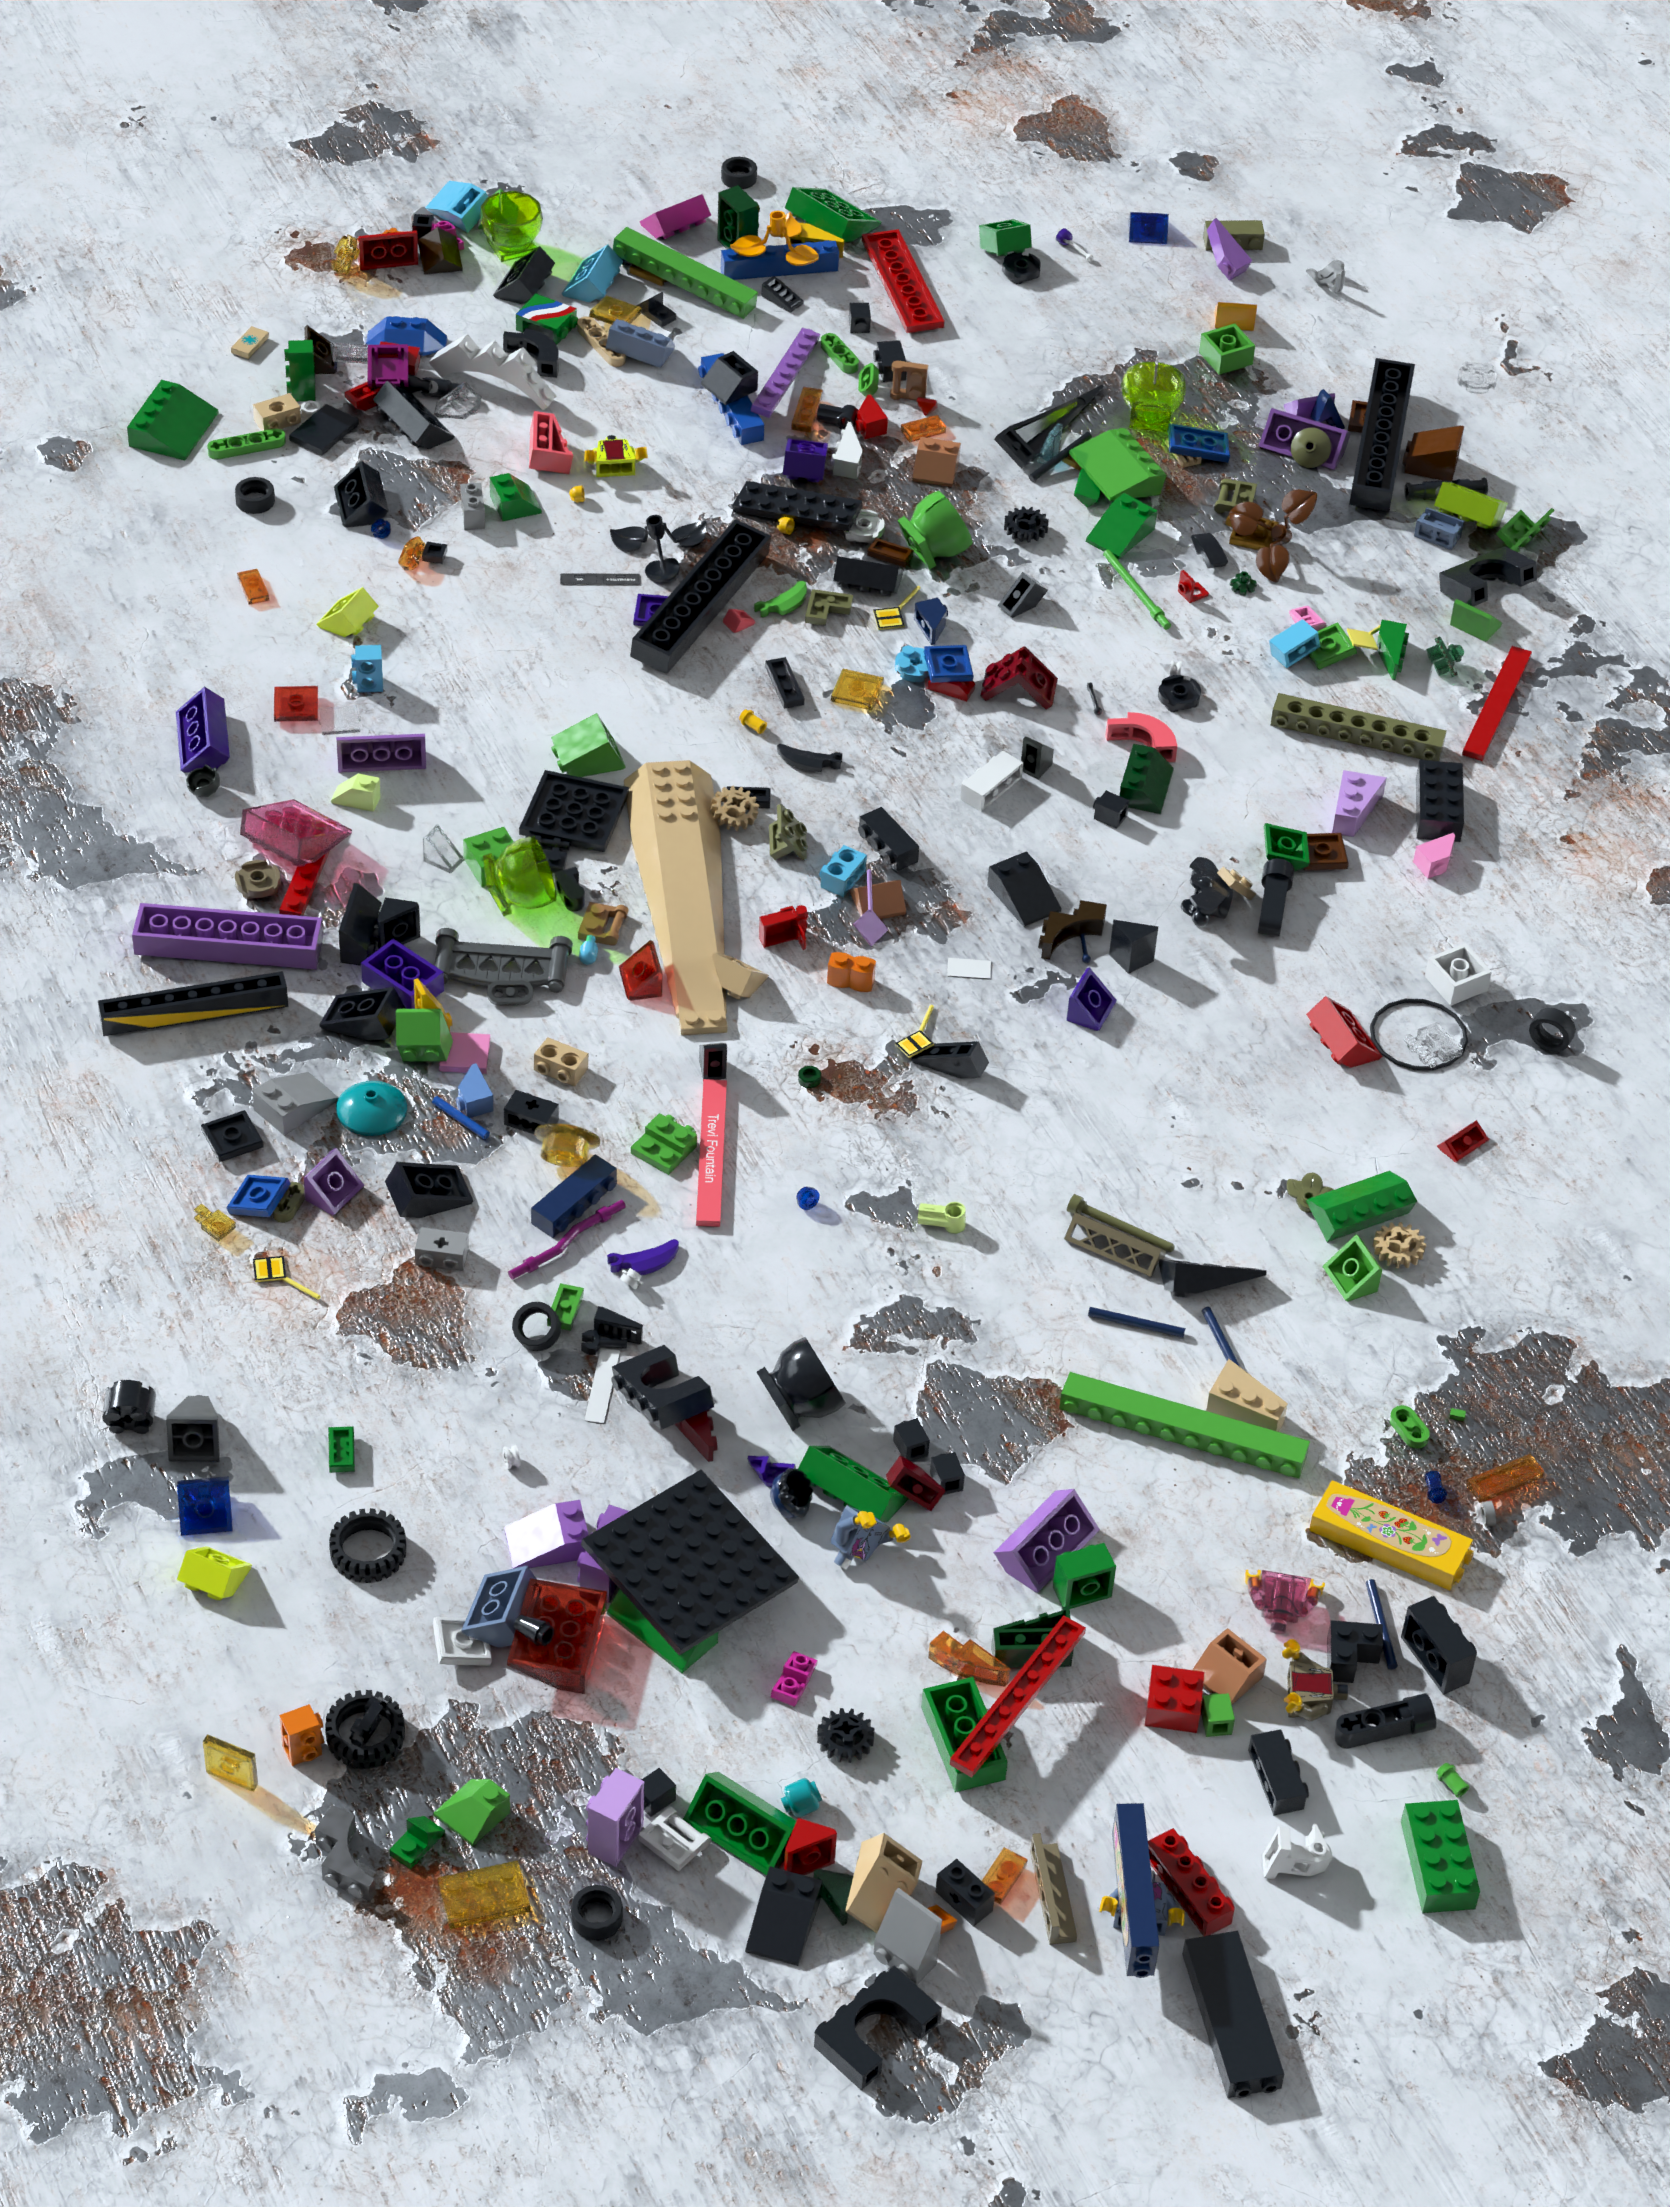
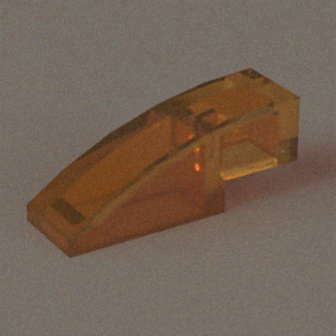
(968, 1660)

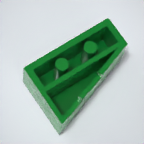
(300, 370)

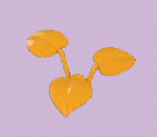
(780, 226)

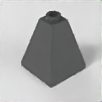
(193, 1430)

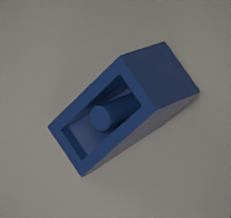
(931, 618)

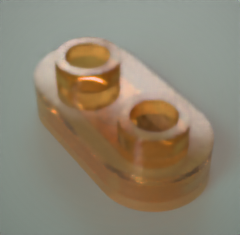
(411, 553)

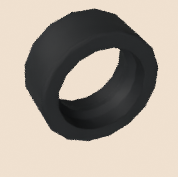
(739, 164)
(254, 485)
(1545, 1039)
(528, 1310)
(600, 1930)

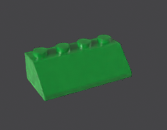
(1362, 1205)
(851, 1482)
(630, 1618)
(740, 1822)

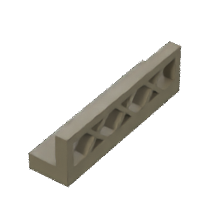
(1119, 1236)
(1052, 1891)

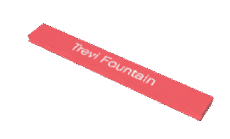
(711, 1153)

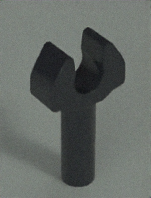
(598, 1342)

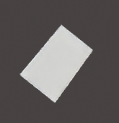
(969, 968)

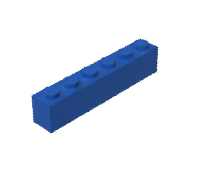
(774, 262)
(745, 424)

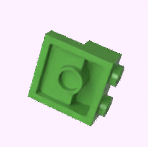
(665, 1143)

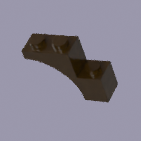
(1061, 927)

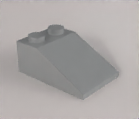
(291, 1100)
(908, 1937)

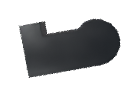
(569, 889)

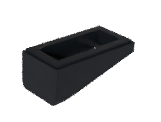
(775, 290)
(614, 1325)

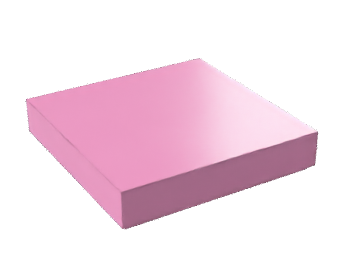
(465, 1051)

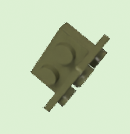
(787, 835)

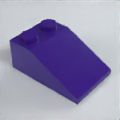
(805, 459)

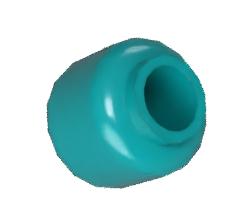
(801, 1797)

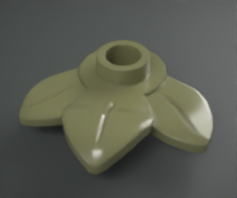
(1307, 1188)

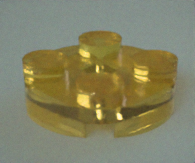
(346, 252)

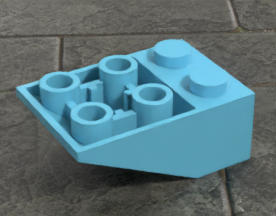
(458, 204)

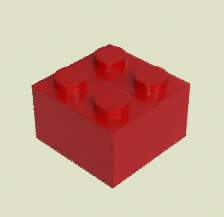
(1174, 1698)

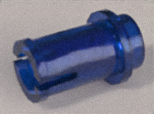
(1436, 1491)

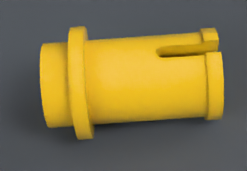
(748, 718)

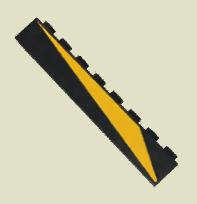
(193, 1003)

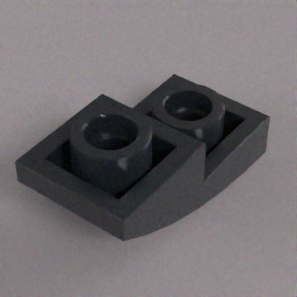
(1210, 549)

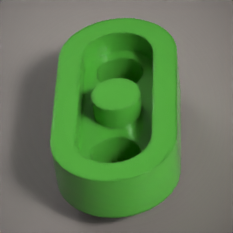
(868, 380)
(1412, 1430)

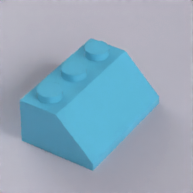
(594, 275)

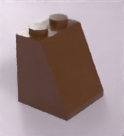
(1434, 453)

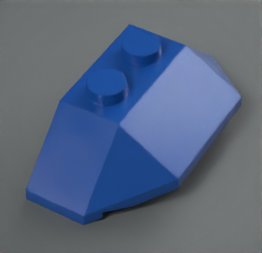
(410, 331)

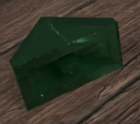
(835, 1892)

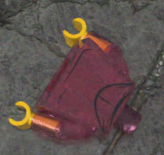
(1282, 1597)

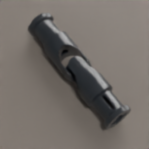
(416, 384)
(1428, 488)

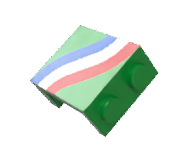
(549, 315)

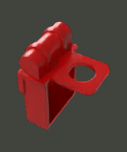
(784, 926)

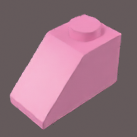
(1434, 855)

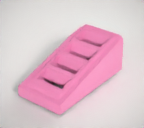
(1309, 616)

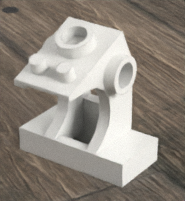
(1290, 1858)

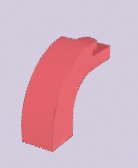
(1145, 730)

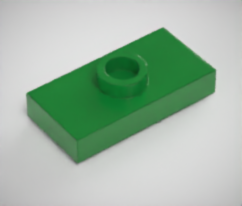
(341, 1449)

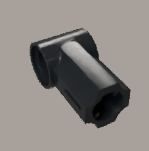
(837, 415)

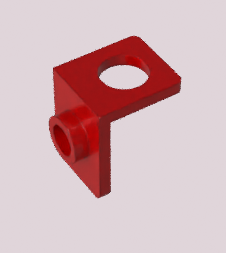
(1187, 585)

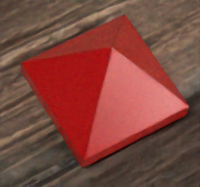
(927, 405)

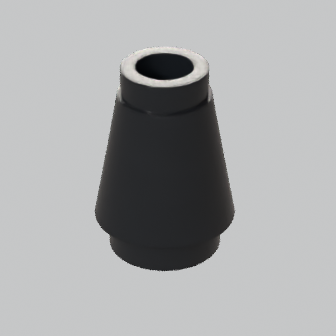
(534, 1629)

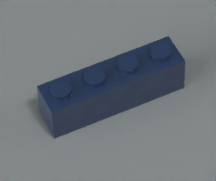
(574, 1196)

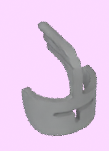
(1332, 272)

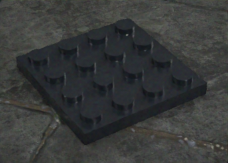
(574, 810)

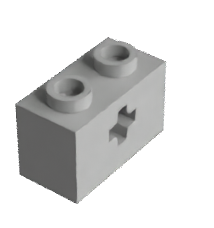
(472, 506)
(441, 1249)

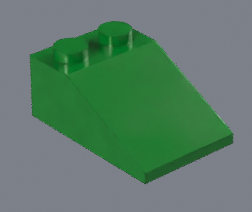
(1123, 526)

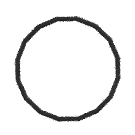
(1372, 1031)

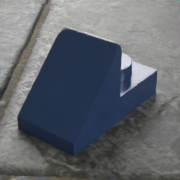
(1326, 410)

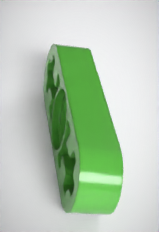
(840, 360)

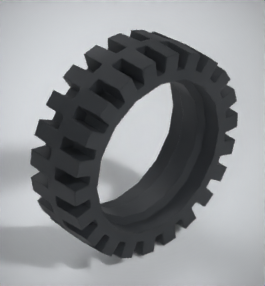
(362, 1522)
(364, 1754)

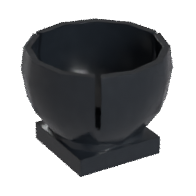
(801, 1385)

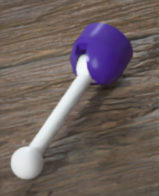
(1065, 238)

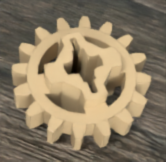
(734, 808)
(1399, 1245)

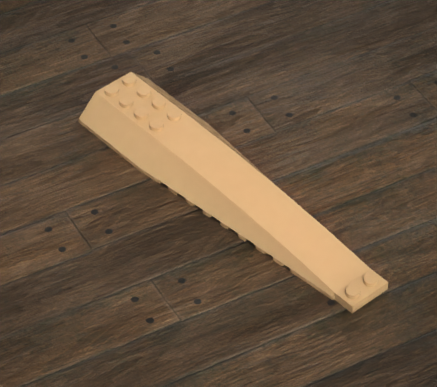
(682, 879)

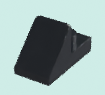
(656, 311)

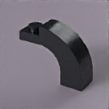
(538, 346)

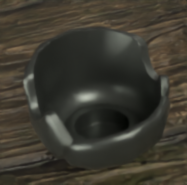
(203, 781)

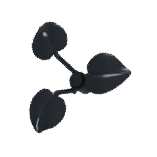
(631, 539)

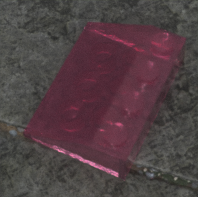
(292, 831)

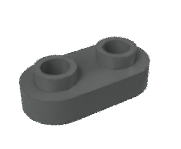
(510, 992)

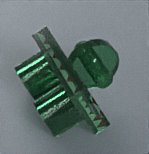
(1448, 656)

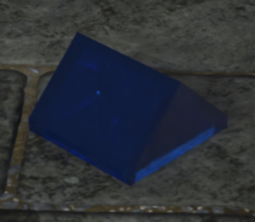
(1148, 227)

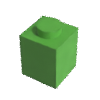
(1217, 1714)

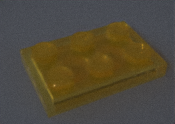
(483, 1894)

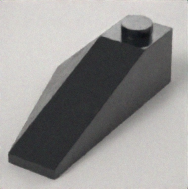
(1190, 1277)

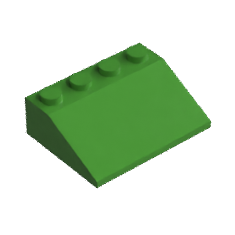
(1119, 465)

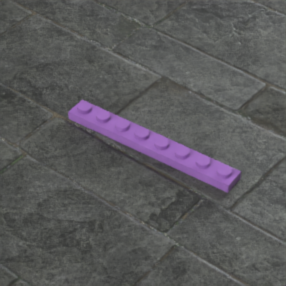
(785, 372)

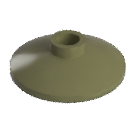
(1315, 456)

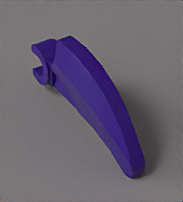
(646, 1260)

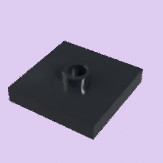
(232, 1136)

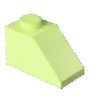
(358, 792)

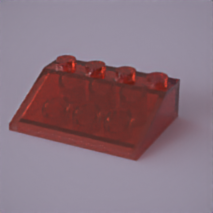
(577, 1624)

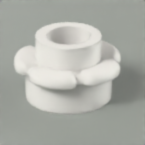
(631, 1278)

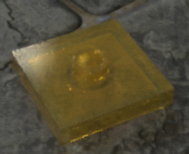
(611, 309)
(857, 689)
(230, 1763)

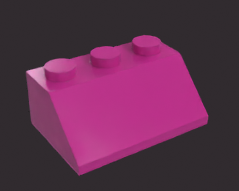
(677, 217)

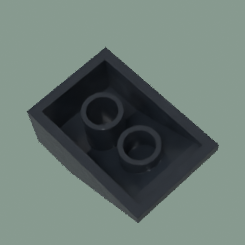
(1022, 888)
(364, 1014)
(426, 1189)
(784, 1916)

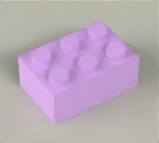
(615, 1816)

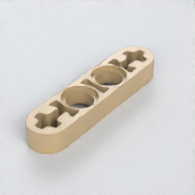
(598, 342)

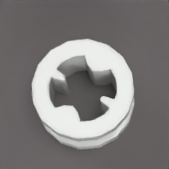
(1175, 668)
(511, 1457)

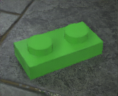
(567, 1304)

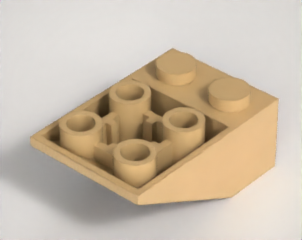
(879, 1872)

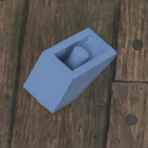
(474, 1094)

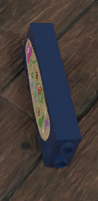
(1135, 1890)

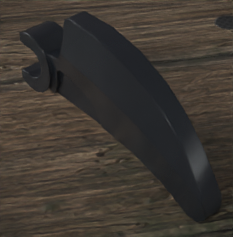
(809, 760)

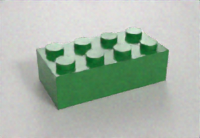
(951, 1715)
(1440, 1856)

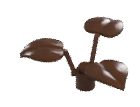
(1247, 516)

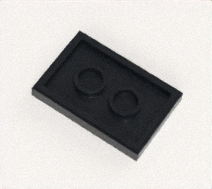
(323, 429)

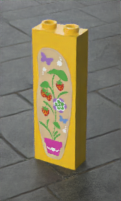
(1391, 1535)

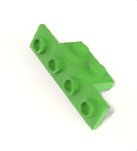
(1520, 527)

